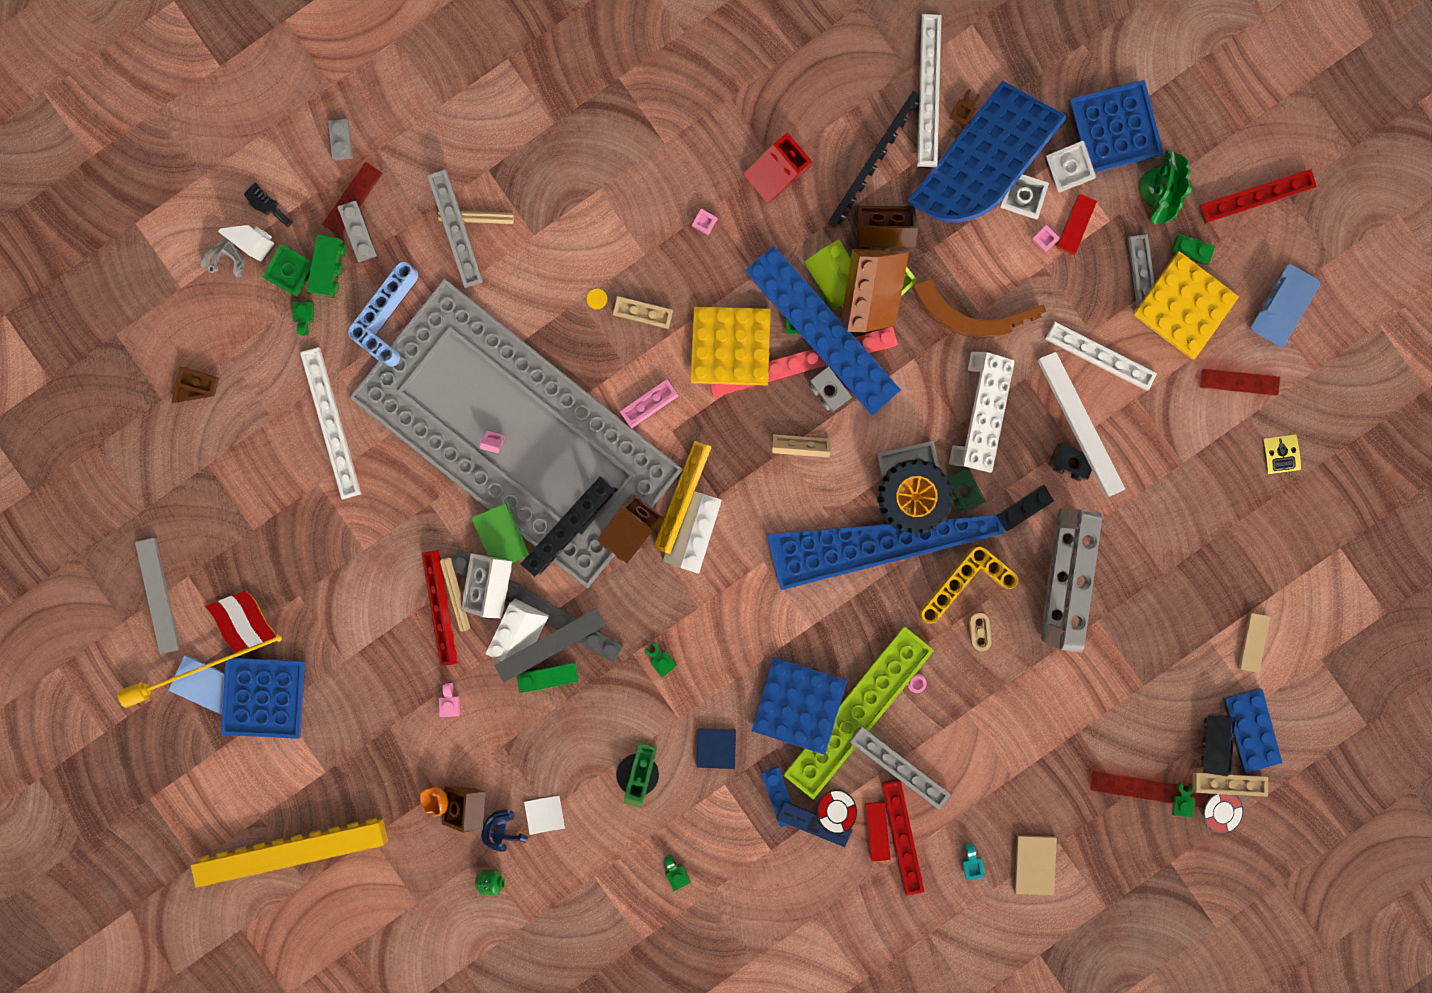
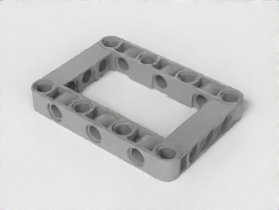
(1066, 596)

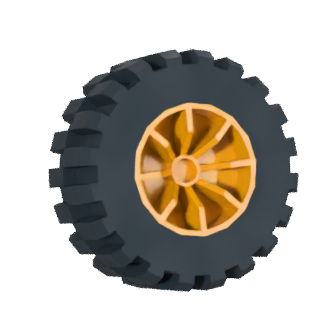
(915, 496)

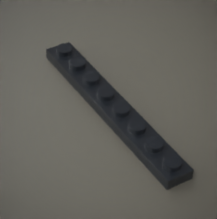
(879, 153)

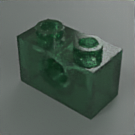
(973, 497)

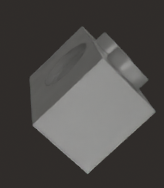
(828, 378)

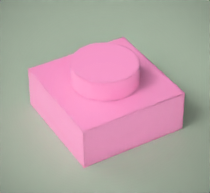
(704, 222)
(1045, 238)
(492, 441)

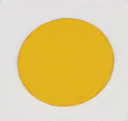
(596, 298)

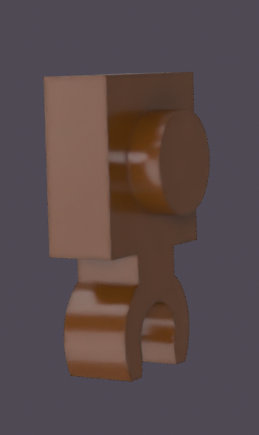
(964, 110)

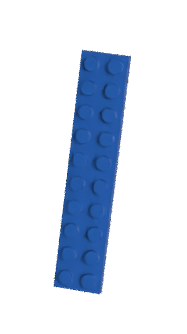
(822, 330)

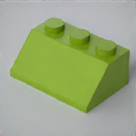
(830, 272)

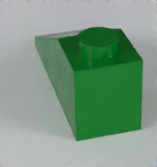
(547, 677)
(640, 775)

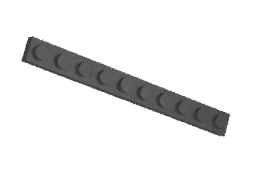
(557, 617)

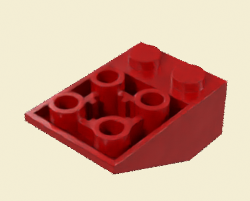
(778, 168)

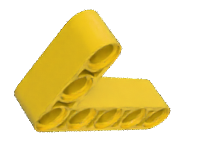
(963, 580)

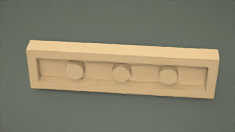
(1230, 784)

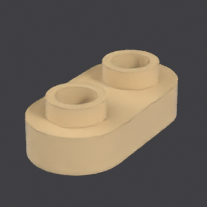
(980, 631)

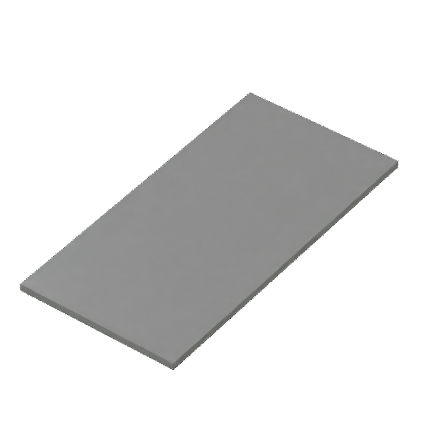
(474, 375)

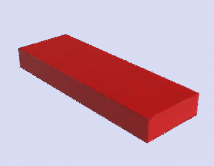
(1076, 224)
(878, 831)

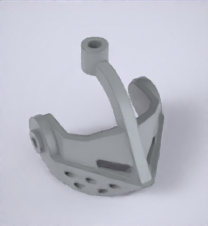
(227, 247)

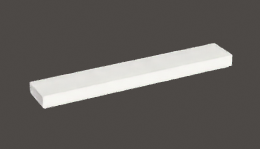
(1101, 356)

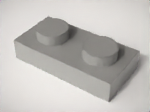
(340, 139)

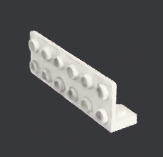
(987, 412)

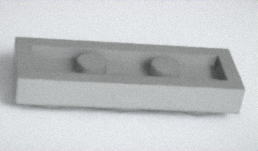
(357, 231)

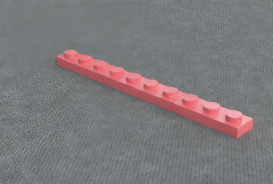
(810, 360)

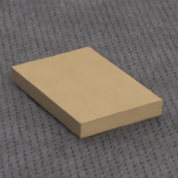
(1035, 865)

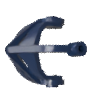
(499, 818)

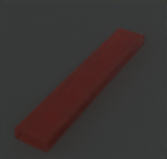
(1140, 788)

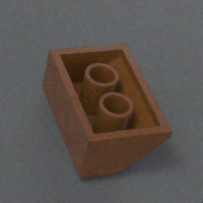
(887, 226)

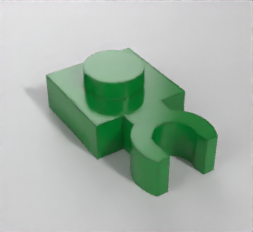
(662, 661)
(1183, 804)

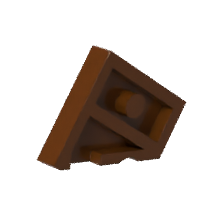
(193, 385)

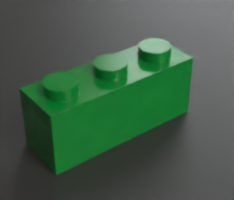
(326, 266)

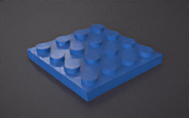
(1117, 126)
(263, 698)
(799, 705)

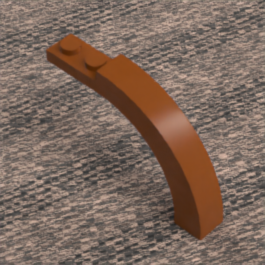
(958, 323)

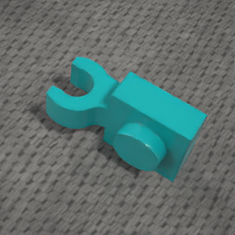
(972, 866)

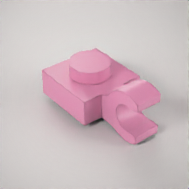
(449, 704)

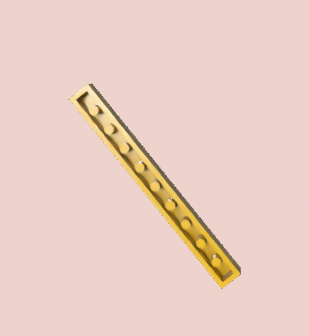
(289, 853)

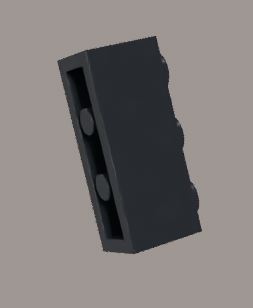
(1218, 744)

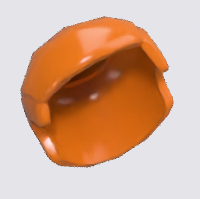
(434, 801)

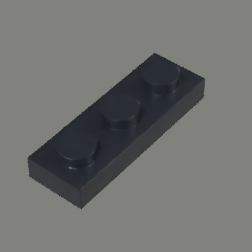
(1025, 508)

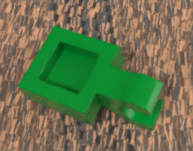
(303, 313)
(676, 875)

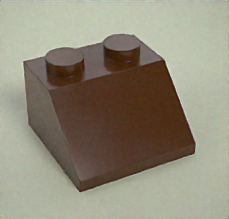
(464, 808)

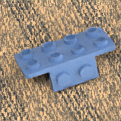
(1285, 305)

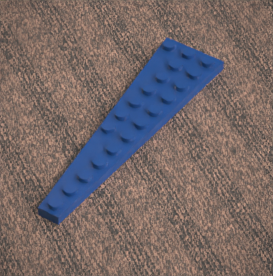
(828, 553)

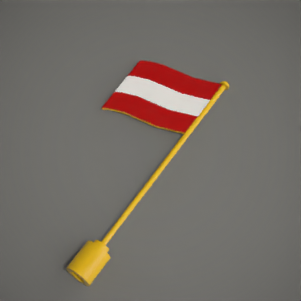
(240, 626)

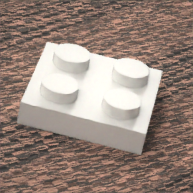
(1071, 166)

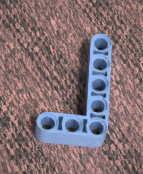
(382, 313)

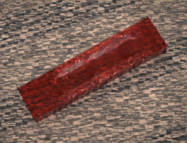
(356, 191)
(1240, 382)

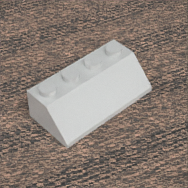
(694, 533)

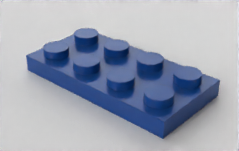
(1253, 730)

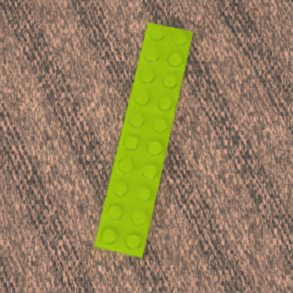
(861, 707)

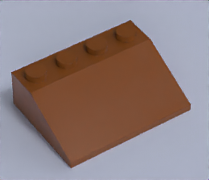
(873, 289)

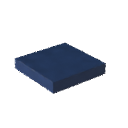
(716, 748)

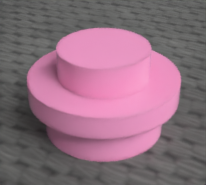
(917, 683)

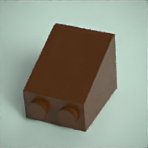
(629, 528)

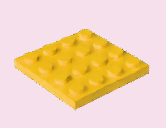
(1185, 305)
(730, 346)

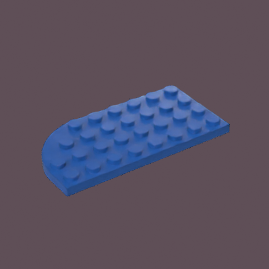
(987, 156)

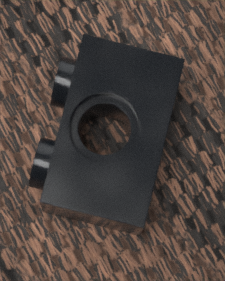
(1060, 460)

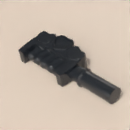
(264, 204)

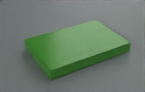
(500, 534)

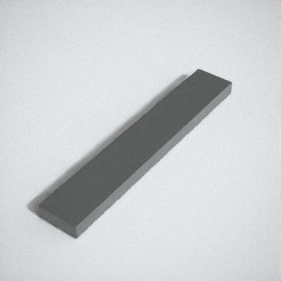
(550, 645)

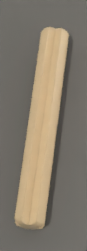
(485, 217)
(454, 593)

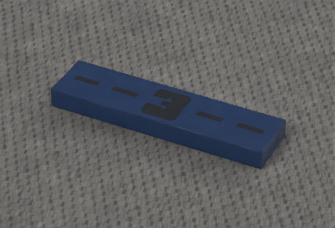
(809, 822)

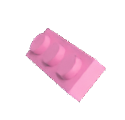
(649, 403)

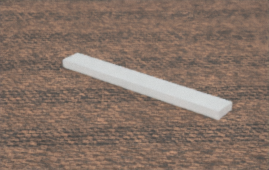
(929, 90)
(330, 423)
(1081, 425)

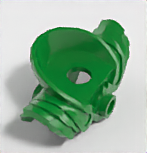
(1156, 186)

